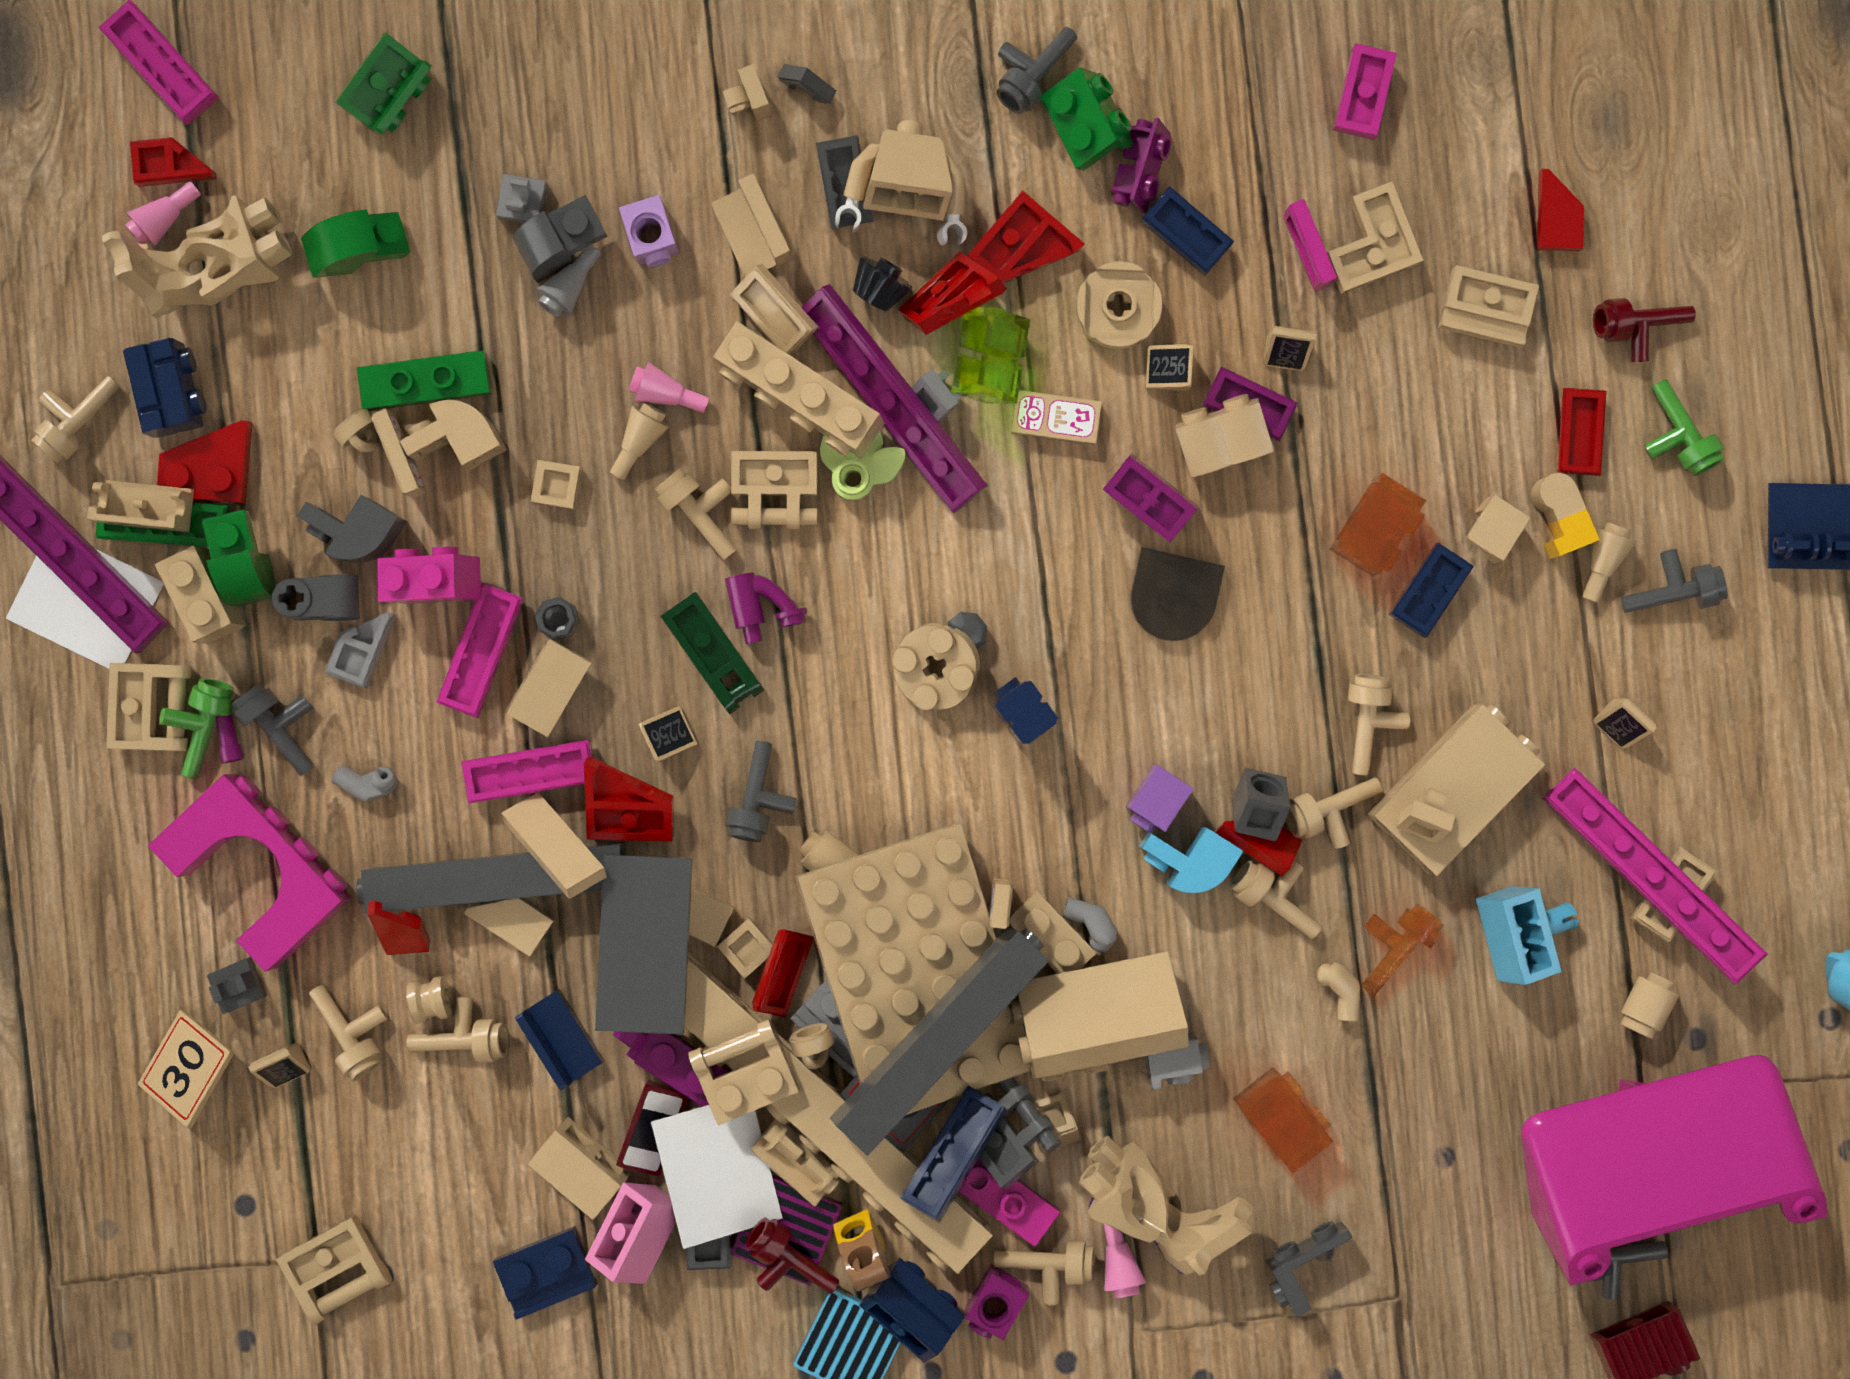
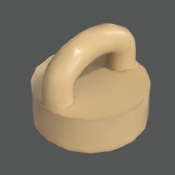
(353, 428)
(810, 1041)

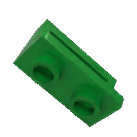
(384, 85)
(1087, 117)

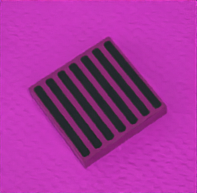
(808, 1226)

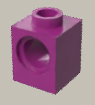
(996, 1284)

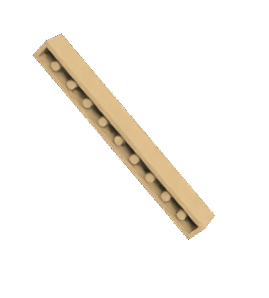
(720, 1015)

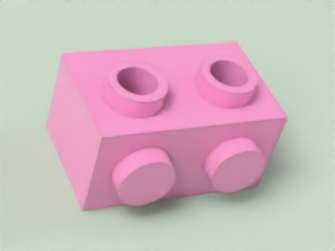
(633, 1234)

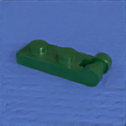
(711, 651)

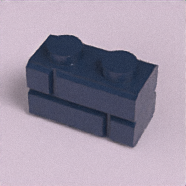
(164, 387)
(1023, 709)
(913, 1310)

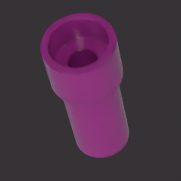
(230, 749)

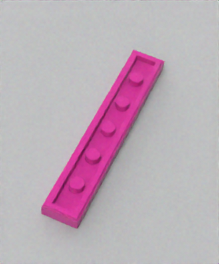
(1655, 876)

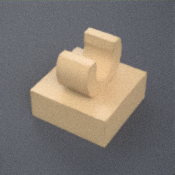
(748, 95)
(1426, 817)

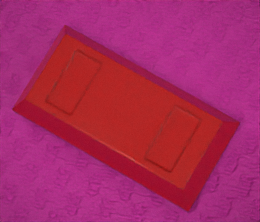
(1581, 431)
(782, 972)

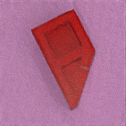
(166, 162)
(1559, 216)
(1275, 855)
(398, 932)

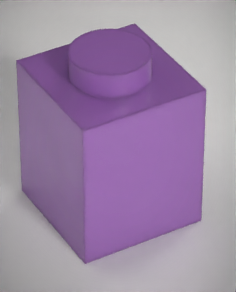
(1158, 799)

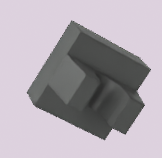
(236, 985)

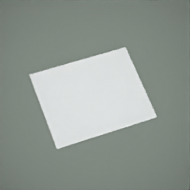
(58, 614)
(714, 1175)

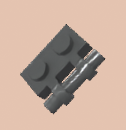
(1009, 1152)

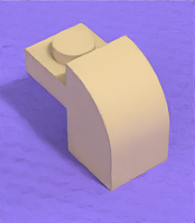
(462, 427)

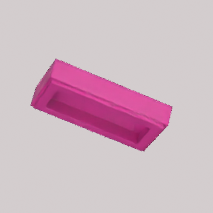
(1309, 245)

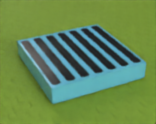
(846, 1342)

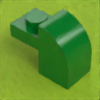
(351, 239)
(235, 563)

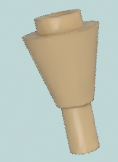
(642, 430)
(1606, 558)

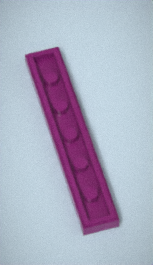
(894, 399)
(77, 562)

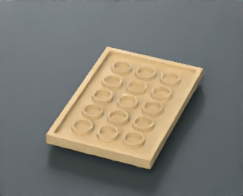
(895, 940)

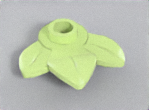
(876, 467)

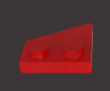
(1024, 241)
(951, 293)
(211, 465)
(625, 806)

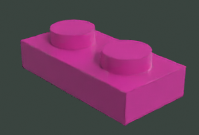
(1364, 91)

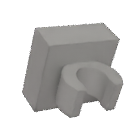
(520, 198)
(936, 394)

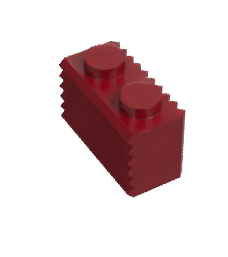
(1646, 1345)

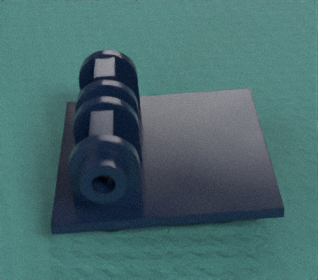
(1808, 526)

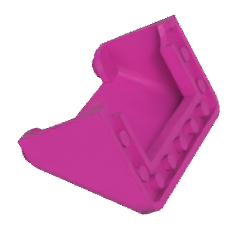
(1666, 1161)

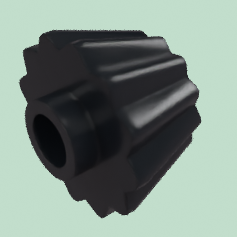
(880, 283)

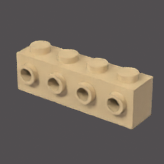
(799, 390)

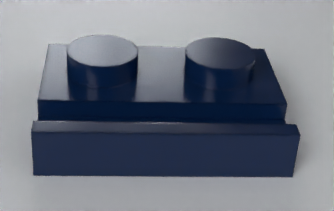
(545, 1272)

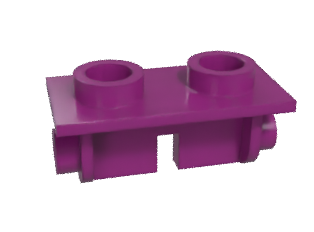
(1141, 181)

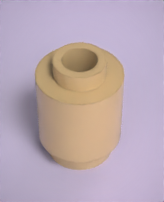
(824, 851)
(1649, 1005)

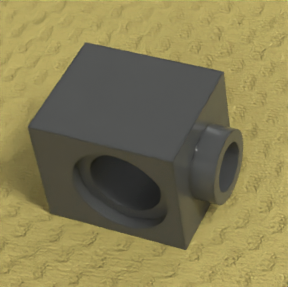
(1260, 804)

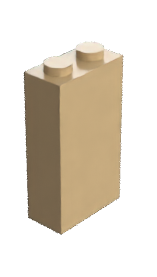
(1480, 772)
(1100, 1015)

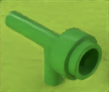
(1700, 452)
(211, 699)

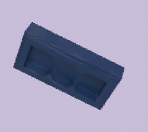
(1187, 231)
(1431, 590)

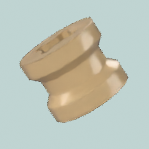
(429, 999)

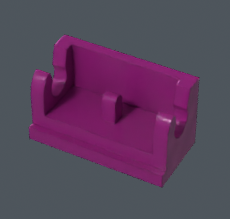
(1150, 498)

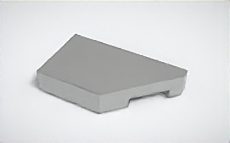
(359, 650)

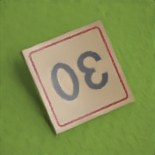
(185, 1068)

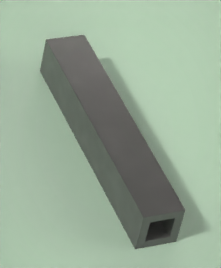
(464, 880)
(940, 1038)

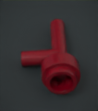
(1618, 322)
(770, 1246)

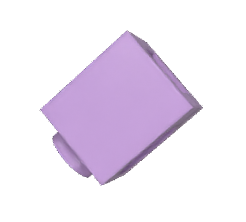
(644, 214)

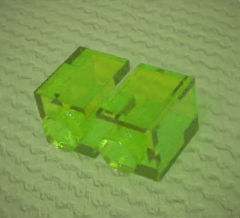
(1001, 341)

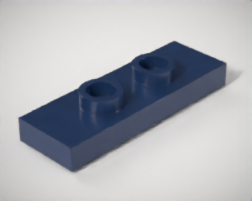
(953, 1154)

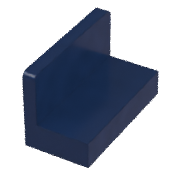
(559, 1039)

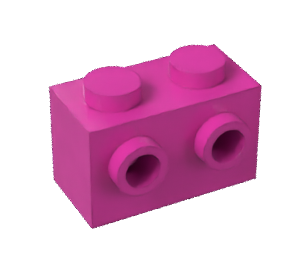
(428, 578)

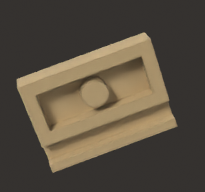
(1488, 306)

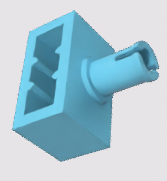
(1522, 933)

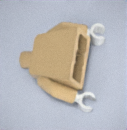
(907, 177)

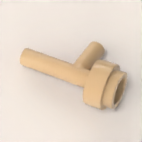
(56, 440)
(678, 490)
(1369, 693)
(1307, 815)
(1254, 882)
(486, 1039)
(358, 1057)
(1077, 1264)

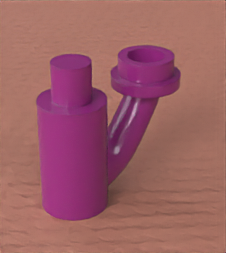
(747, 609)

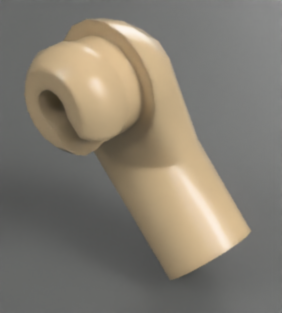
(1346, 988)

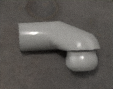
(368, 786)
(1097, 921)

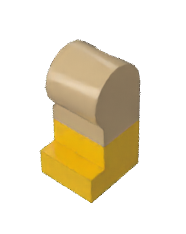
(1565, 514)

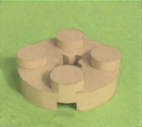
(1134, 324)
(928, 689)

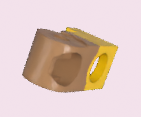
(863, 1254)

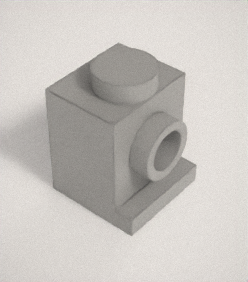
(1177, 1065)

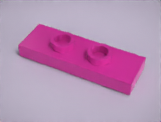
(158, 62)
(480, 650)
(526, 771)
(1015, 1207)

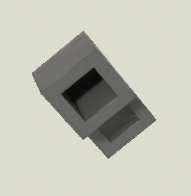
(552, 238)
(361, 537)

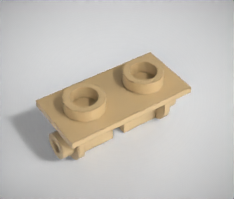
(795, 1163)

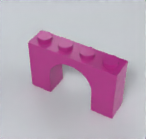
(307, 890)

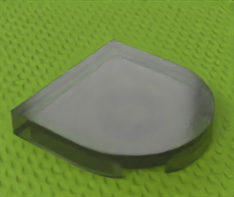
(1174, 594)

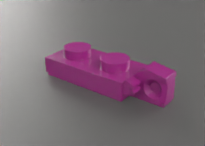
(668, 1060)

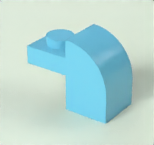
(1200, 867)

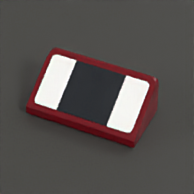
(640, 1147)

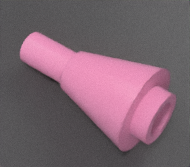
(155, 218)
(659, 388)
(1121, 1268)

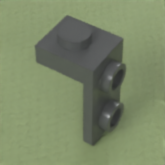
(1294, 1255)

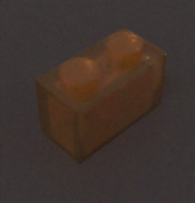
(1378, 525)
(1283, 1118)

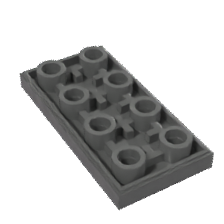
(644, 944)

